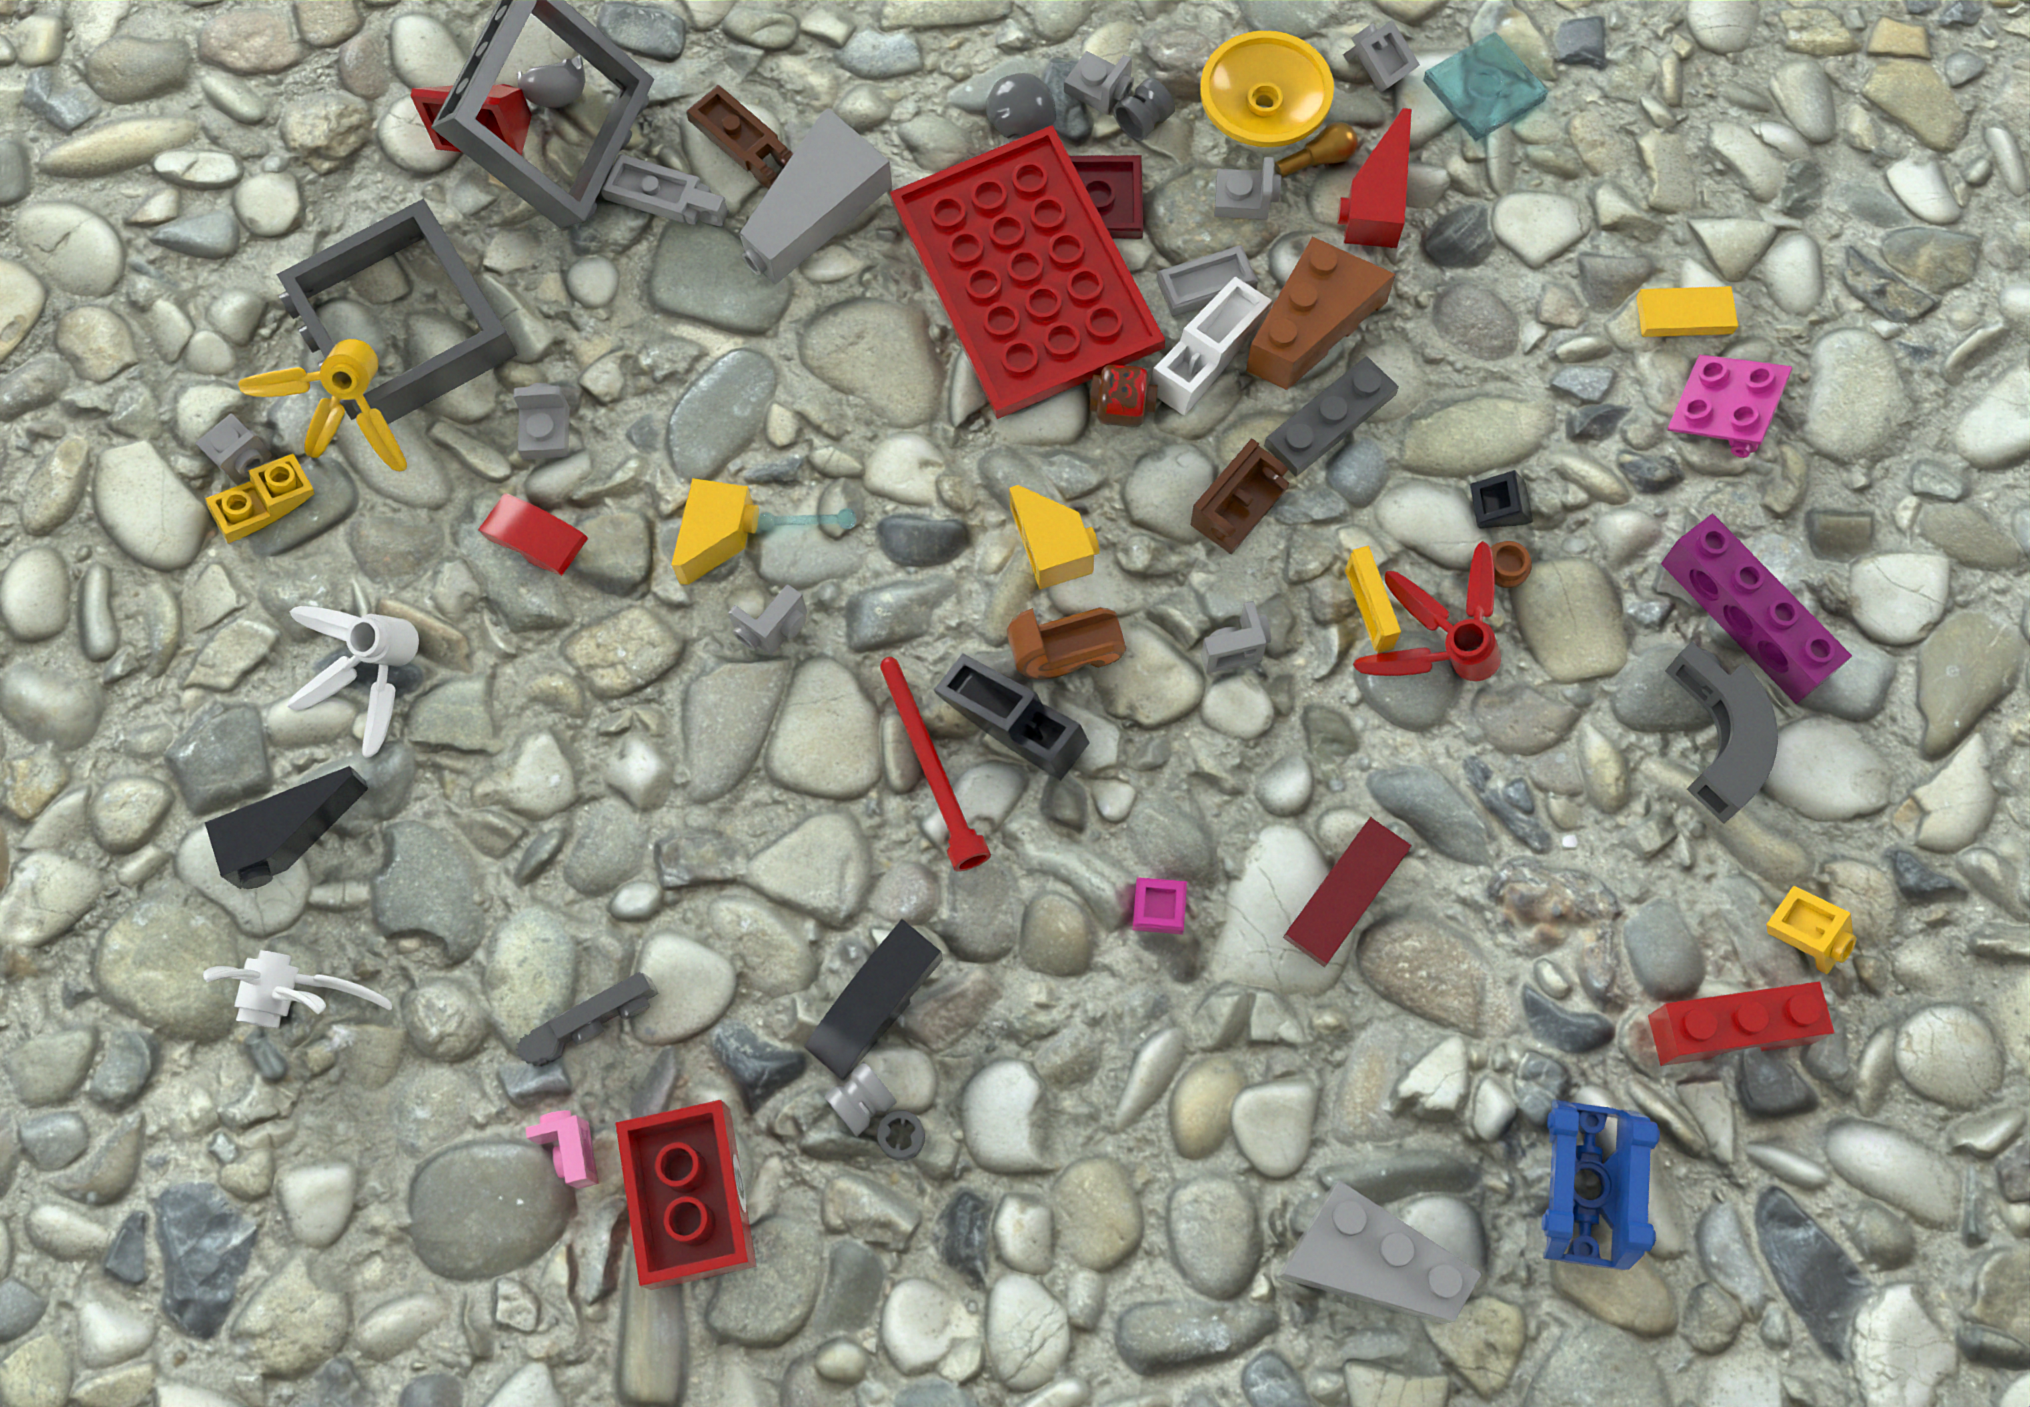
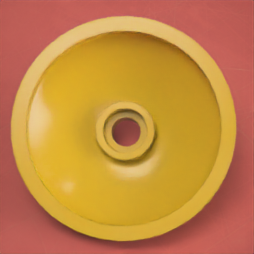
(1269, 72)

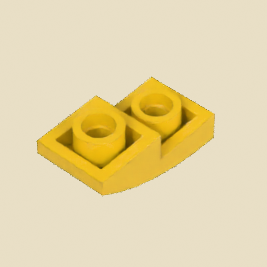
(270, 495)

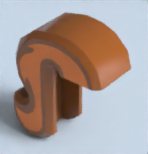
(1065, 643)

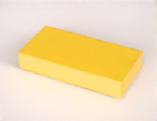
(1687, 311)
(1372, 600)

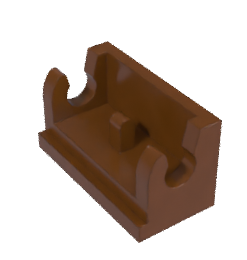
(1240, 497)

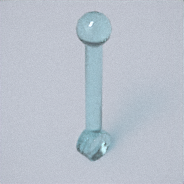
(845, 518)

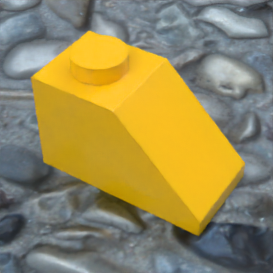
(712, 527)
(1052, 538)

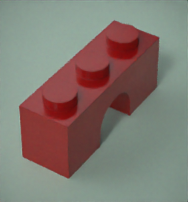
(1740, 1021)

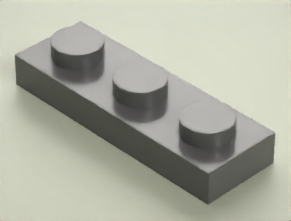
(1331, 416)

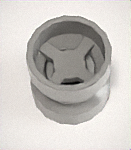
(860, 1099)

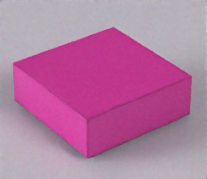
(1159, 905)

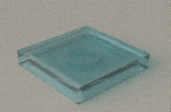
(1485, 86)

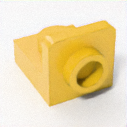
(1814, 928)

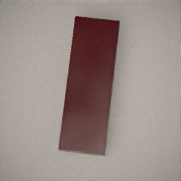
(1347, 892)

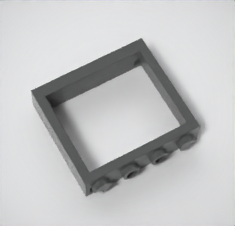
(459, 112)
(363, 250)

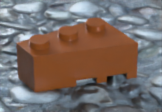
(1315, 310)

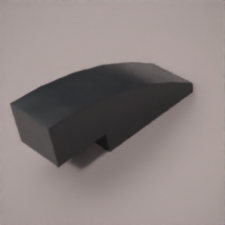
(1013, 716)
(873, 999)

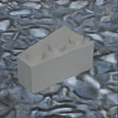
(1378, 1259)

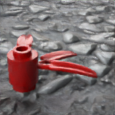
(1468, 644)

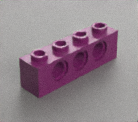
(1755, 608)

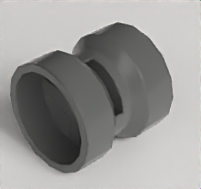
(1139, 113)

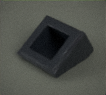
(1501, 501)

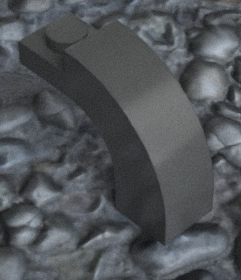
(1743, 725)

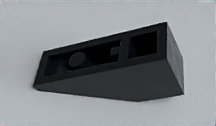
(278, 830)

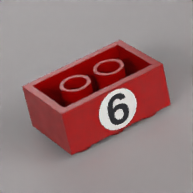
(685, 1195)

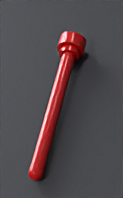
(966, 847)

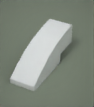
(1208, 345)

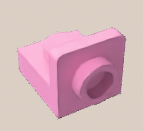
(575, 1153)

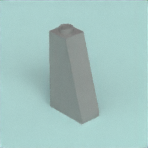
(814, 197)

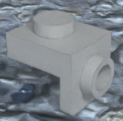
(779, 621)

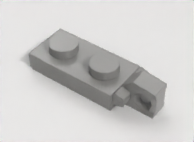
(663, 192)

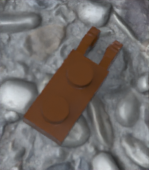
(739, 134)

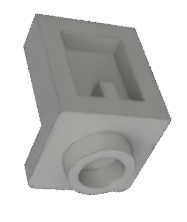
(1383, 54)
(1100, 82)
(1246, 192)
(542, 421)
(234, 448)
(1235, 647)

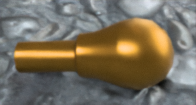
(1330, 146)

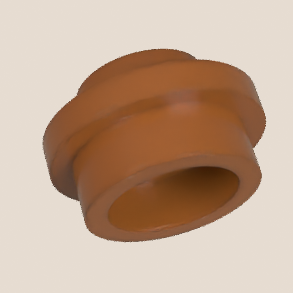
(1511, 564)

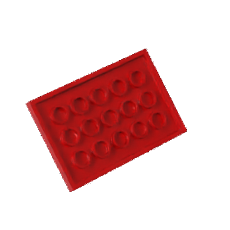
(1026, 271)

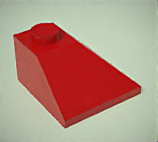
(503, 113)

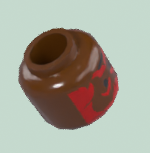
(1122, 395)

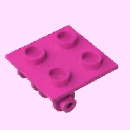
(1730, 401)

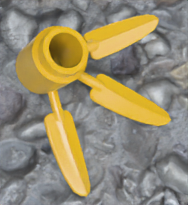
(345, 376)

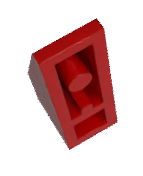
(1378, 191)

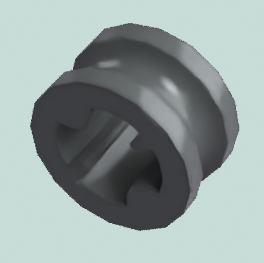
(885, 1134)

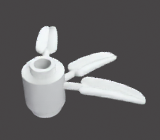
(371, 640)
(269, 987)

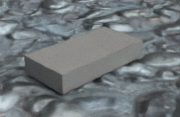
(1200, 280)

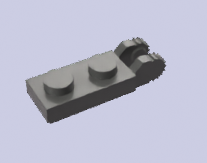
(586, 1019)

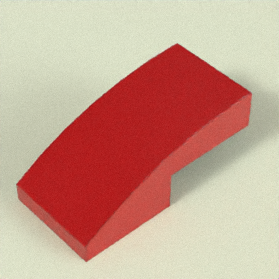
(533, 533)

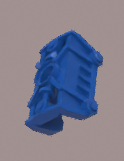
(1623, 1182)

